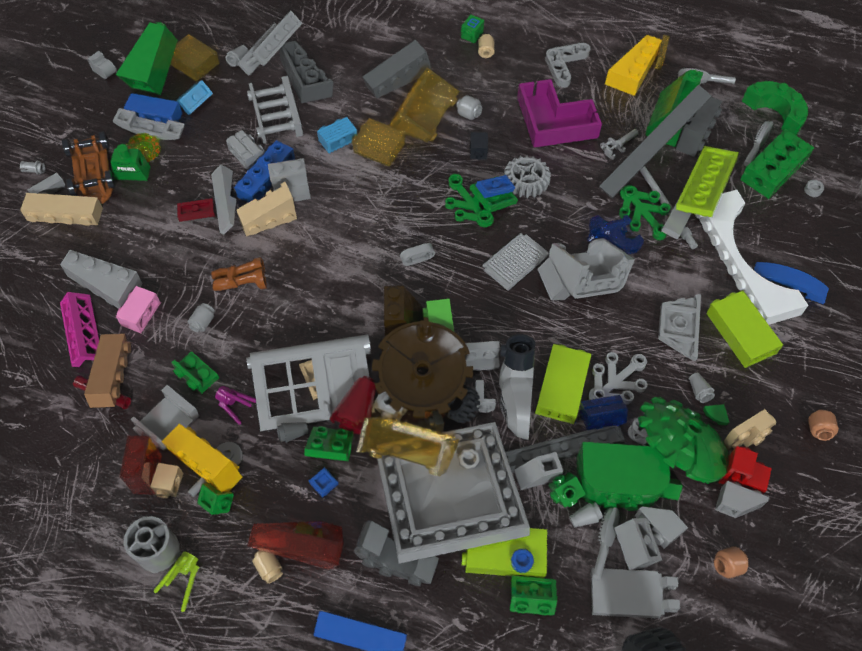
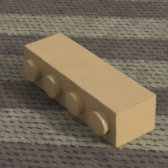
(61, 209)

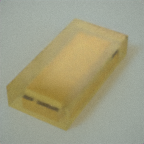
(662, 52)

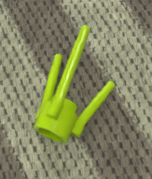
(184, 565)

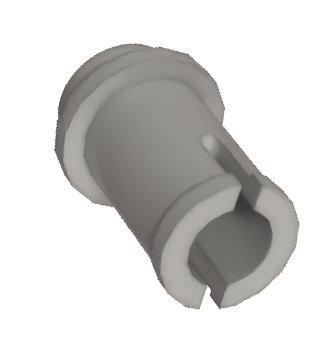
(35, 167)

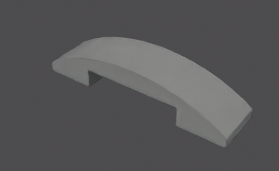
(164, 131)

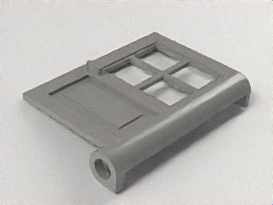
(335, 370)

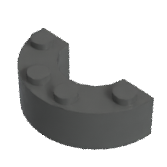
(380, 552)

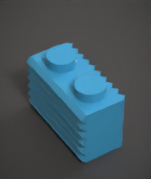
(336, 134)

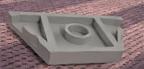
(680, 325)

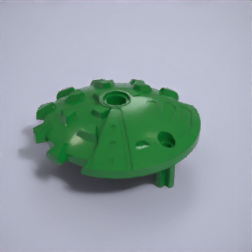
(684, 440)

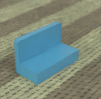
(194, 97)

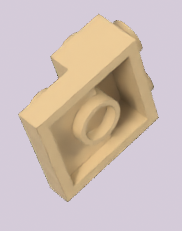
(751, 431)

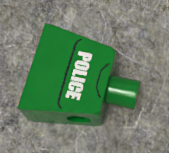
(129, 164)

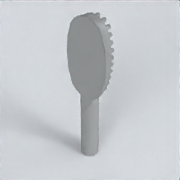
(707, 77)
(761, 139)
(607, 538)

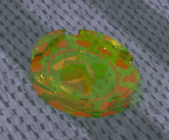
(146, 144)

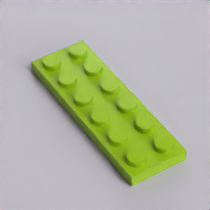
(707, 181)

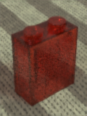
(140, 464)

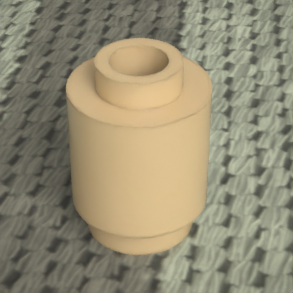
(486, 46)
(267, 566)

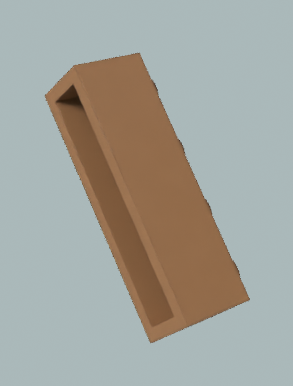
(107, 370)

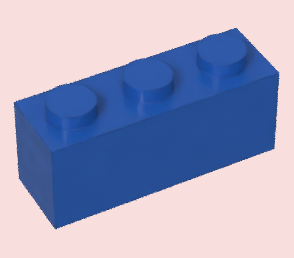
(154, 108)

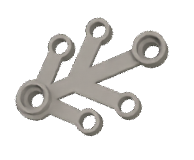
(616, 381)

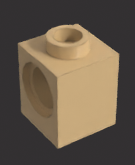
(166, 480)

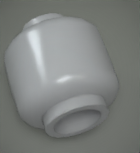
(469, 107)

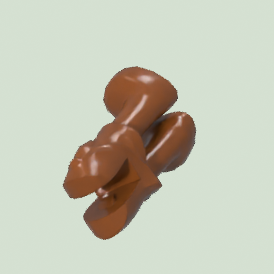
(228, 277)

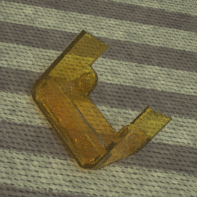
(407, 442)

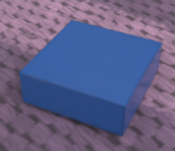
(323, 482)

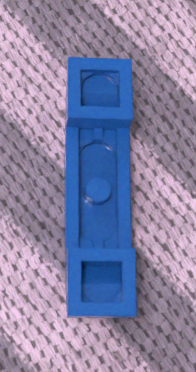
(793, 278)

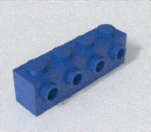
(257, 179)

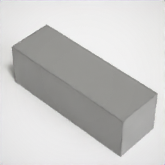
(49, 185)

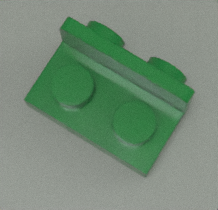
(195, 371)
(533, 595)

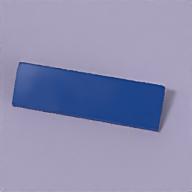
(358, 634)

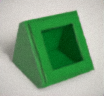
(673, 490)

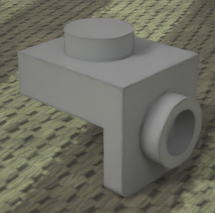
(486, 405)

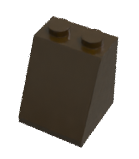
(400, 308)

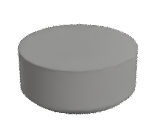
(814, 188)

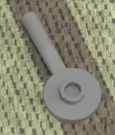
(231, 451)

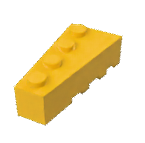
(633, 67)
(202, 458)

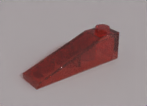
(307, 542)

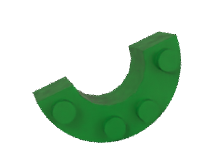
(781, 99)

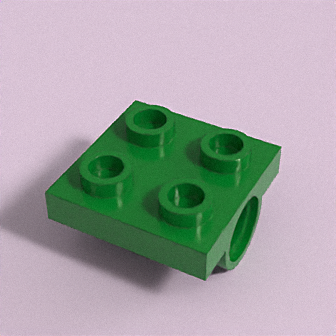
(329, 443)

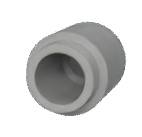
(201, 318)

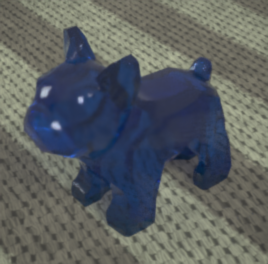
(614, 232)

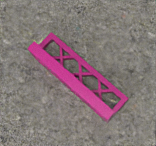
(75, 325)

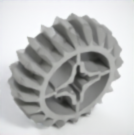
(531, 176)

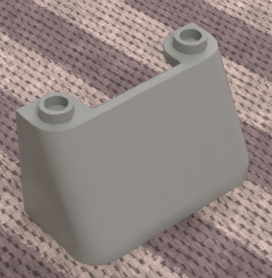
(592, 273)

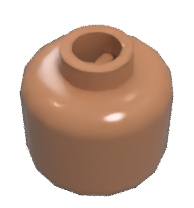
(823, 425)
(731, 562)

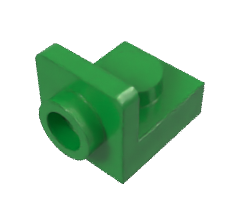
(213, 500)

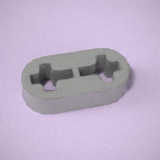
(417, 254)

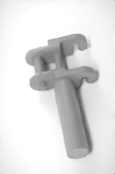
(617, 144)

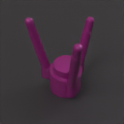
(229, 396)

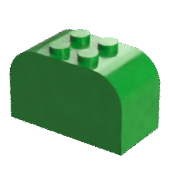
(621, 475)

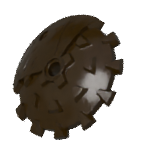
(428, 348)

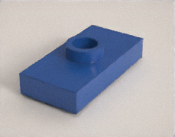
(495, 186)

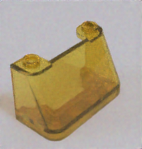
(424, 106)

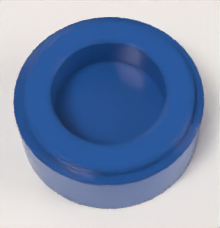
(522, 560)

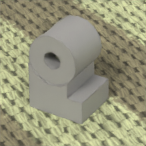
(101, 65)

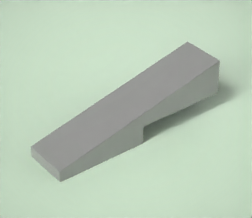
(224, 202)

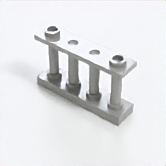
(269, 43)
(287, 100)

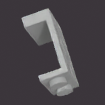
(295, 176)
(166, 417)

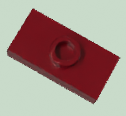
(195, 210)

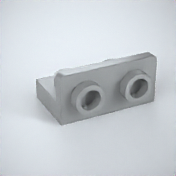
(483, 355)

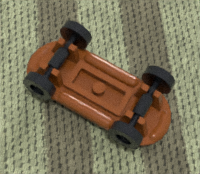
(90, 167)

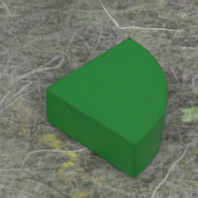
(717, 413)

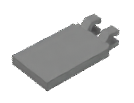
(632, 593)

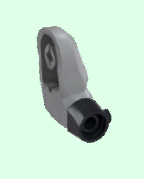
(517, 383)

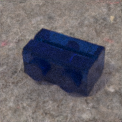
(603, 412)

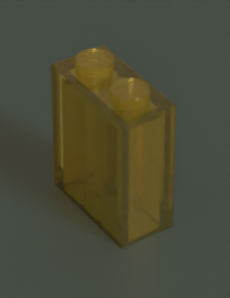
(194, 58)
(378, 142)

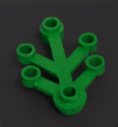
(469, 203)
(643, 209)

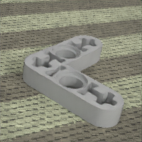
(578, 51)

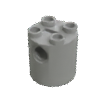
(151, 544)

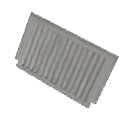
(515, 261)

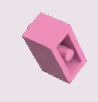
(138, 309)

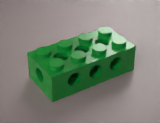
(767, 180)

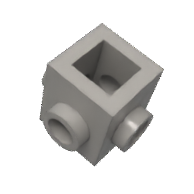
(382, 405)

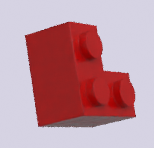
(746, 470)

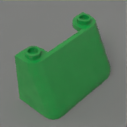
(671, 98)

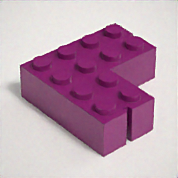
(556, 122)

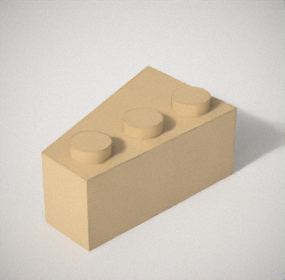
(268, 211)

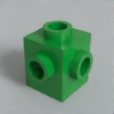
(566, 490)

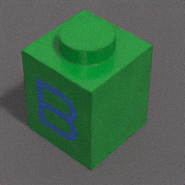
(472, 28)

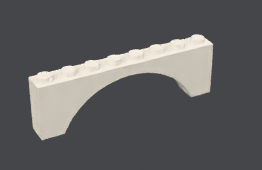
(771, 300)

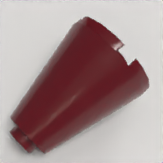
(355, 405)

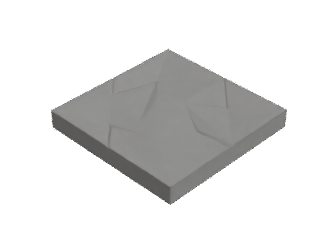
(459, 507)

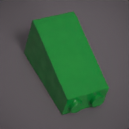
(149, 59)

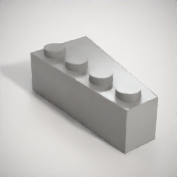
(101, 277)

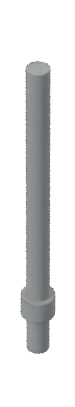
(686, 234)

